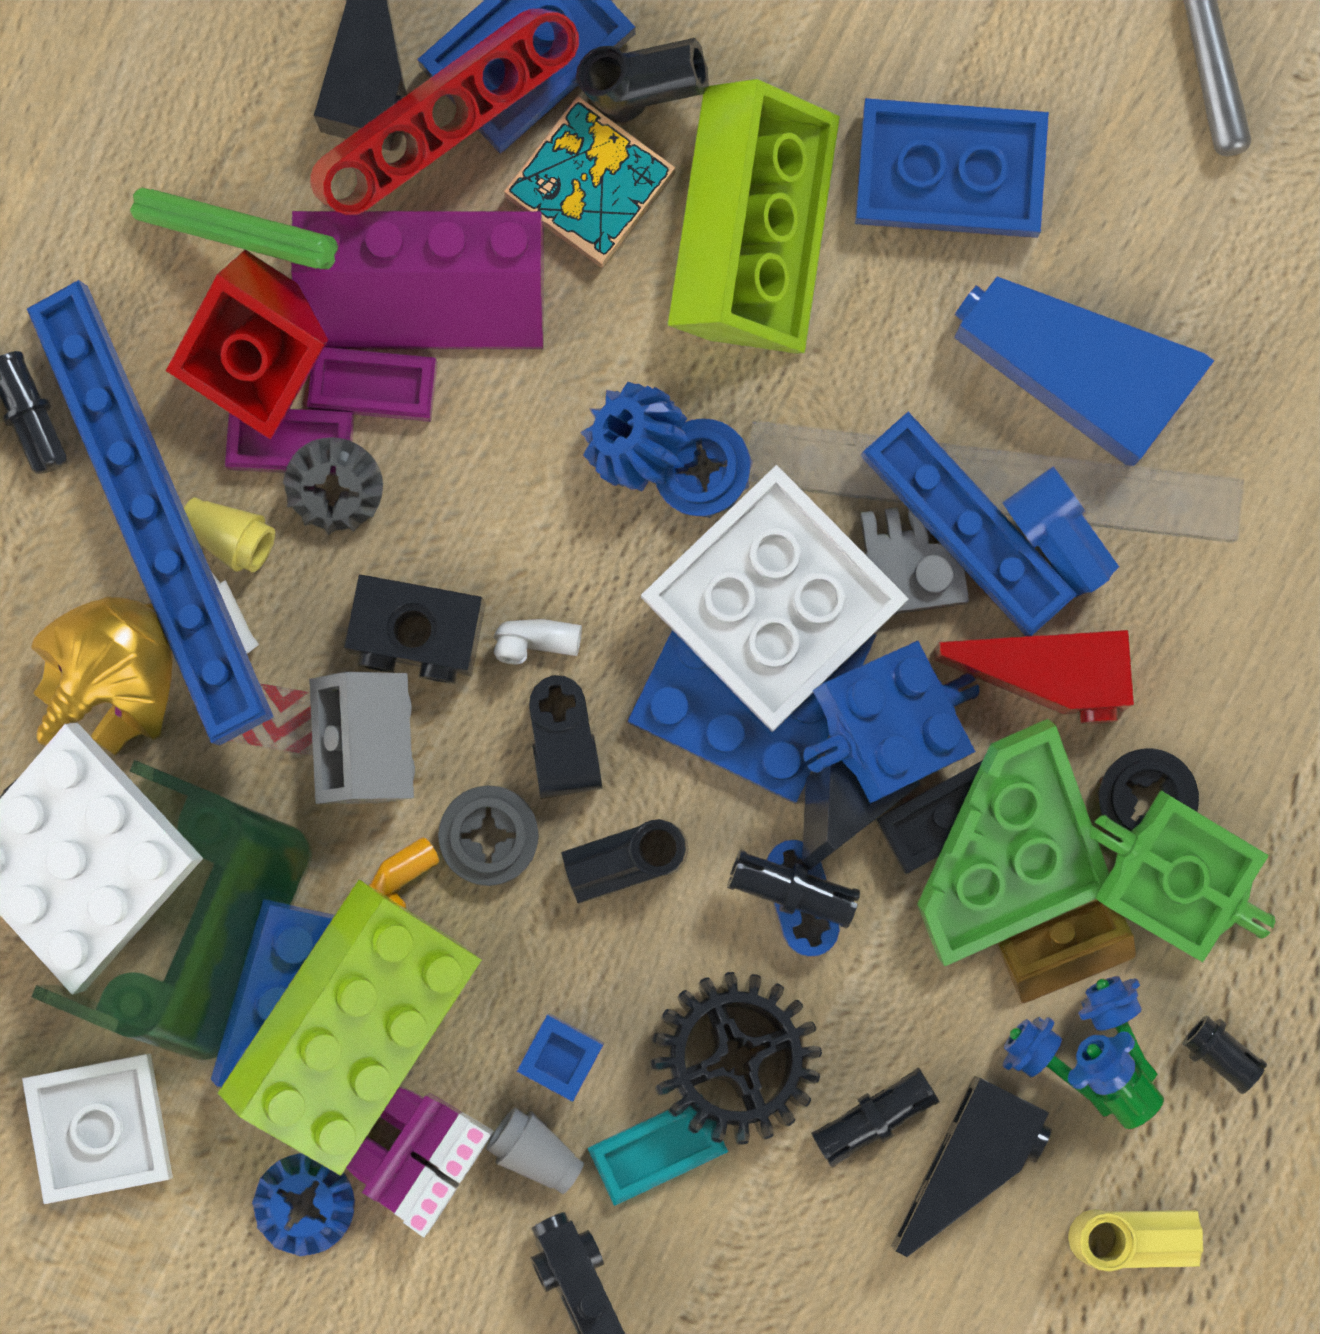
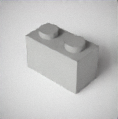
(361, 738)

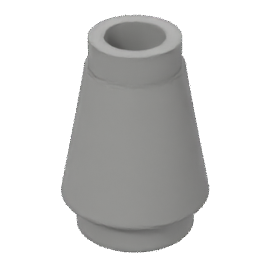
(534, 1151)

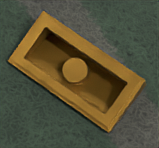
(1067, 949)

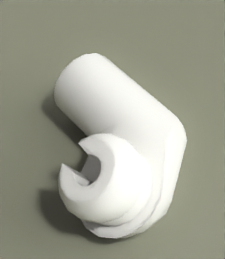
(535, 634)

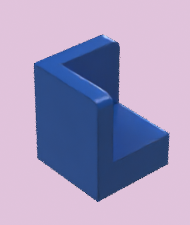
(560, 1057)

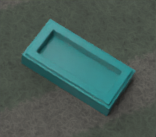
(652, 1154)

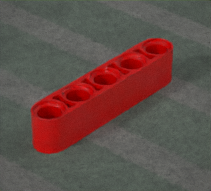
(474, 108)

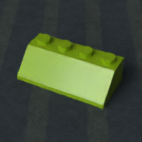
(754, 217)

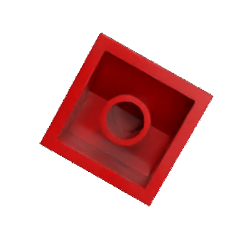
(250, 343)

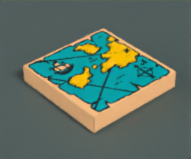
(590, 181)

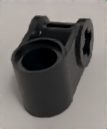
(566, 749)

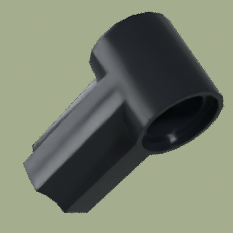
(642, 77)
(619, 861)

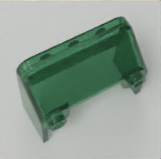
(252, 862)

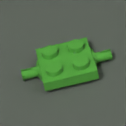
(1182, 876)

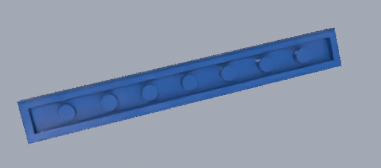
(150, 514)

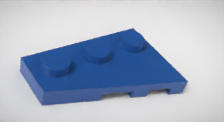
(276, 952)

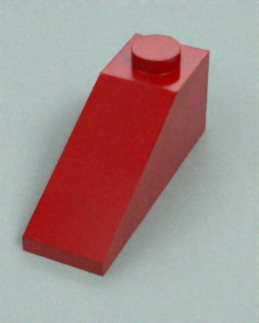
(1058, 671)

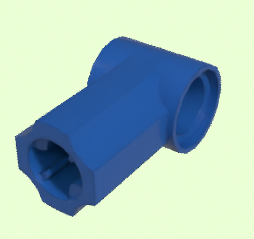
(1054, 522)

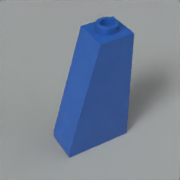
(1083, 366)

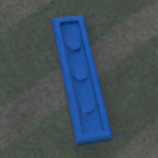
(968, 525)

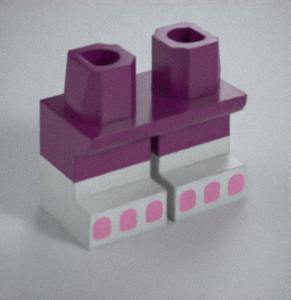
(403, 1179)

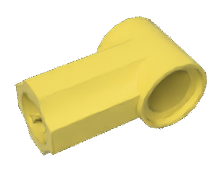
(1142, 1239)

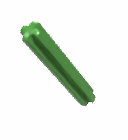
(234, 228)

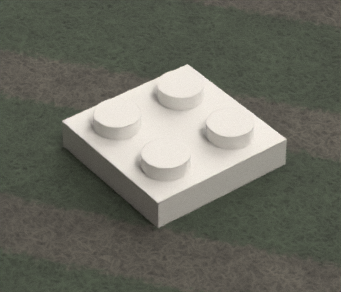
(97, 1128)

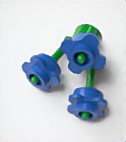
(1108, 1069)

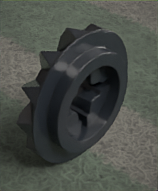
(1142, 769)

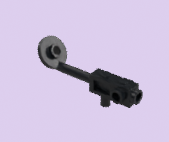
(569, 1265)

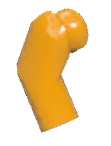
(403, 868)

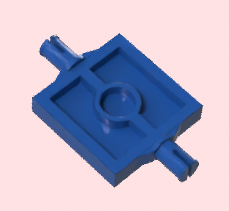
(892, 721)

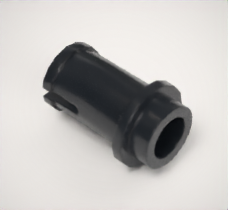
(1224, 1054)

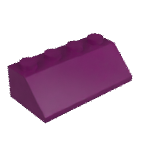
(428, 279)

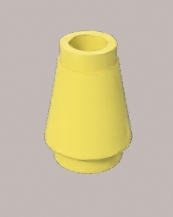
(231, 534)

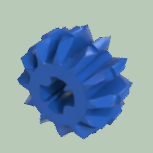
(635, 436)

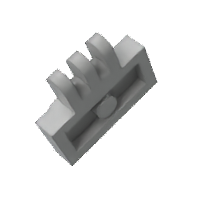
(919, 570)

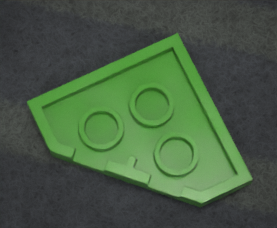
(1013, 850)

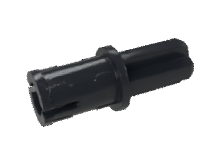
(29, 415)

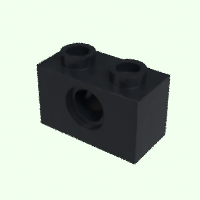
(385, 604)

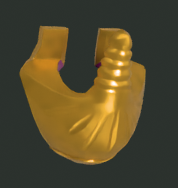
(105, 654)

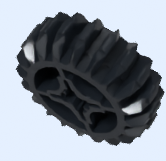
(746, 1086)

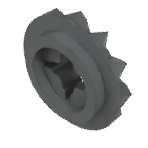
(355, 471)
(468, 857)

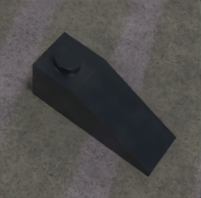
(362, 71)
(978, 1154)

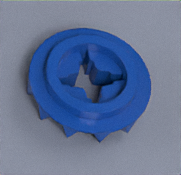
(725, 486)
(310, 1234)

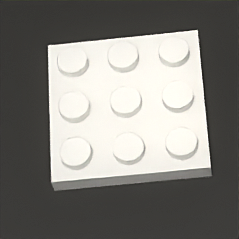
(774, 598)
(83, 858)

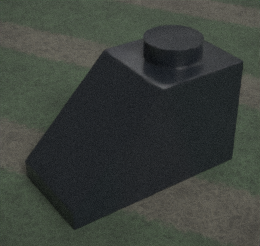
(838, 810)

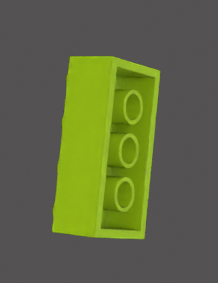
(348, 1028)

